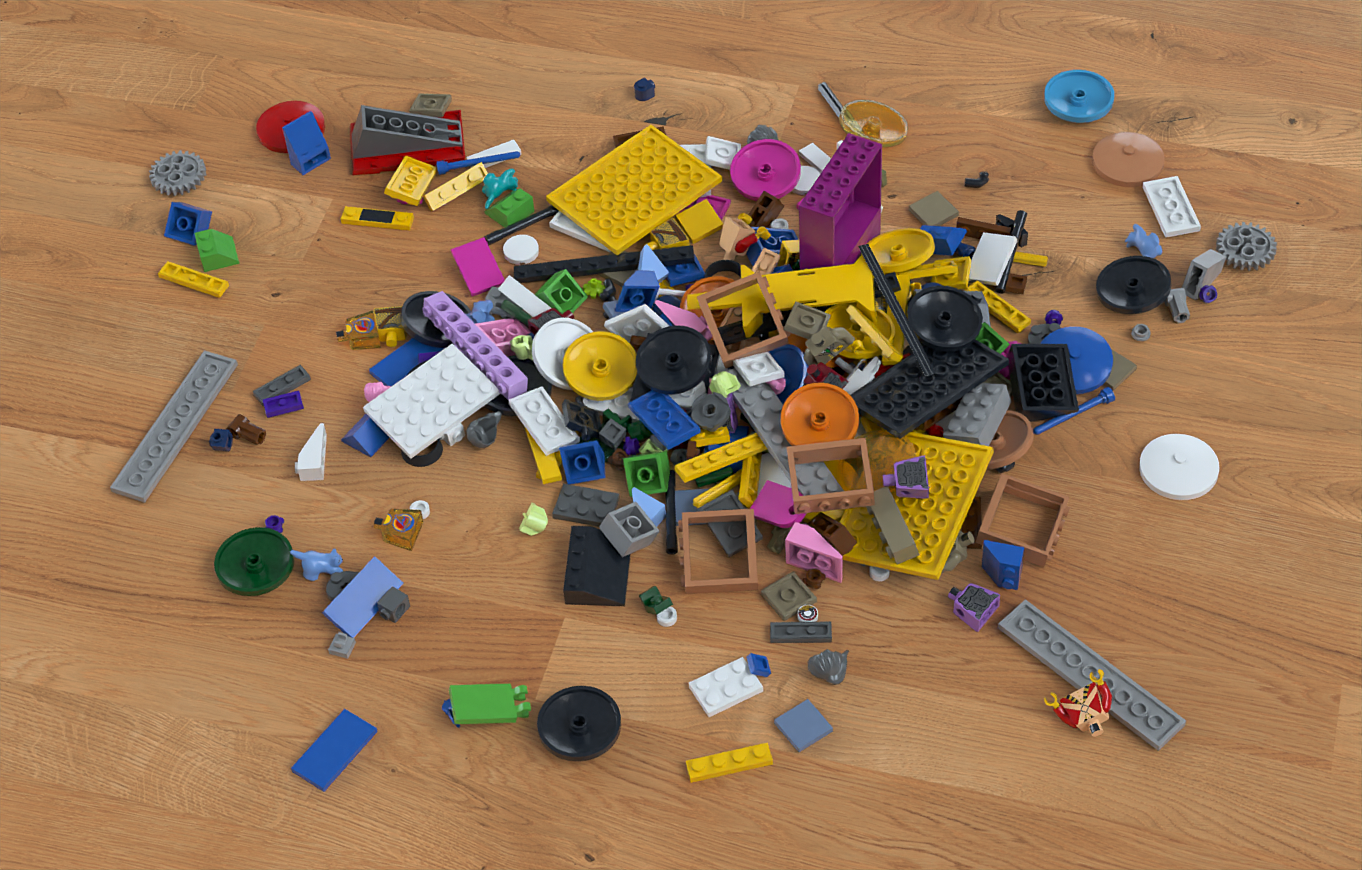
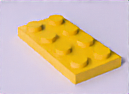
(411, 181)

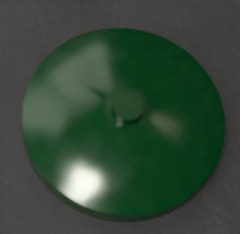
(254, 561)

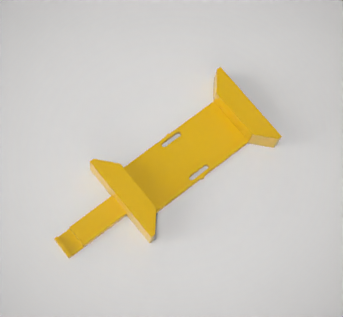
(826, 287)

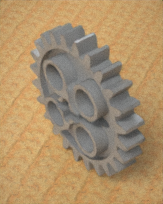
(177, 173)
(1246, 246)

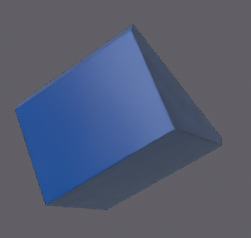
(365, 436)
(583, 462)

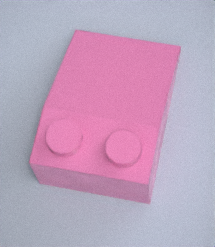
(685, 318)
(502, 332)
(811, 551)

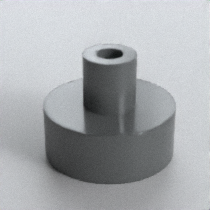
(678, 456)

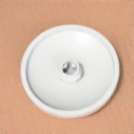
(550, 347)
(1179, 466)

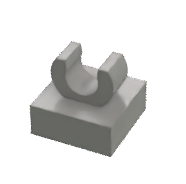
(342, 645)

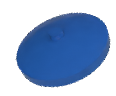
(1089, 356)
(795, 368)

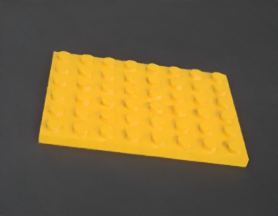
(634, 189)
(934, 522)

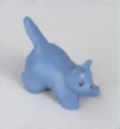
(1147, 245)
(481, 312)
(316, 563)

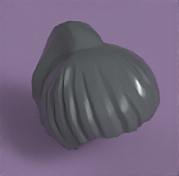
(762, 132)
(483, 430)
(829, 666)

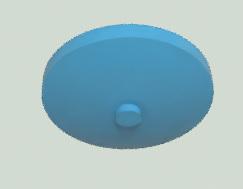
(1079, 96)

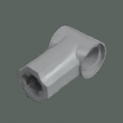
(1177, 305)

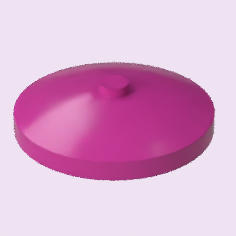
(766, 167)

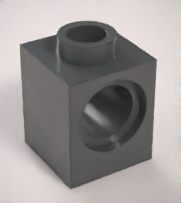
(612, 434)
(393, 604)

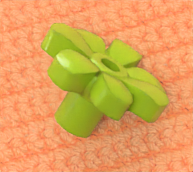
(593, 288)

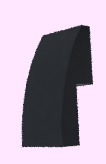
(1007, 222)

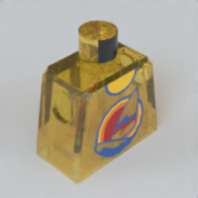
(360, 332)
(400, 527)

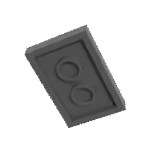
(584, 505)
(731, 534)

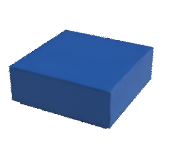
(758, 665)

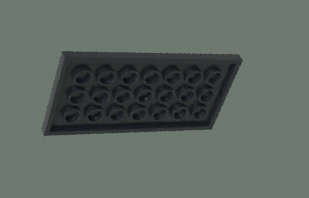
(907, 398)

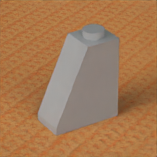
(1202, 272)

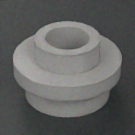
(1141, 332)

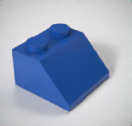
(185, 221)
(945, 238)
(637, 291)
(1003, 563)

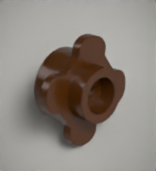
(619, 453)
(814, 574)

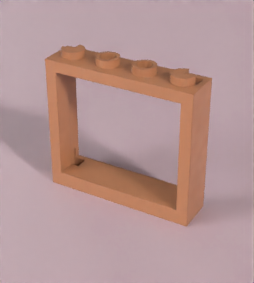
(764, 346)
(826, 452)
(1034, 494)
(718, 585)

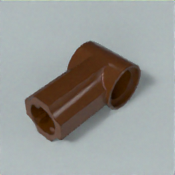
(243, 428)

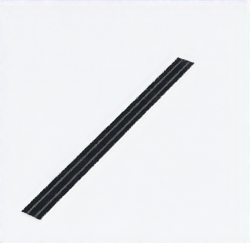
(897, 310)

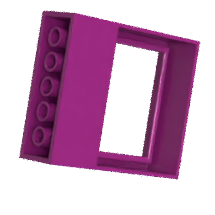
(842, 206)

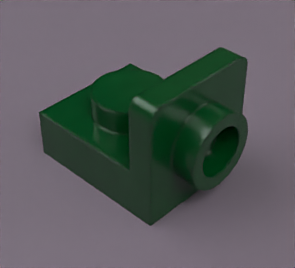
(607, 414)
(653, 601)

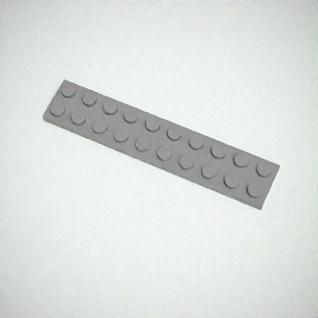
(763, 413)
(173, 426)
(1075, 662)

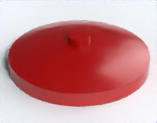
(273, 119)

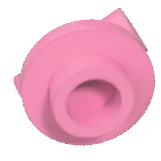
(777, 385)

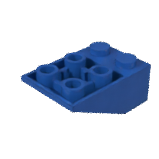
(305, 143)

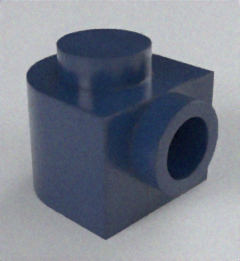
(644, 89)
(221, 440)

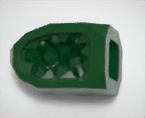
(639, 431)

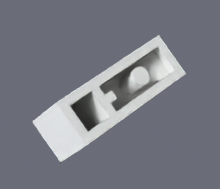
(312, 456)

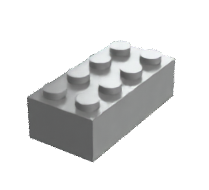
(979, 414)

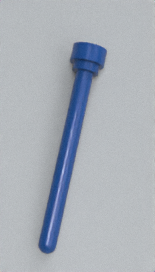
(444, 167)
(1105, 396)

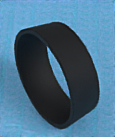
(723, 265)
(424, 460)

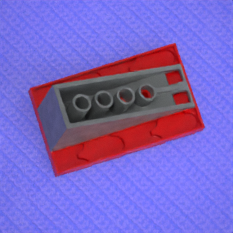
(386, 136)

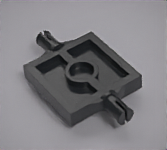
(581, 418)

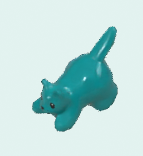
(495, 186)

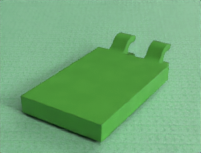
(488, 703)

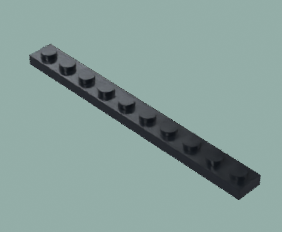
(600, 264)
(735, 333)

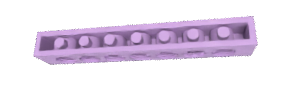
(475, 345)

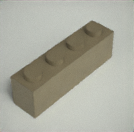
(893, 526)

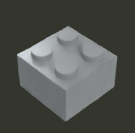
(629, 529)

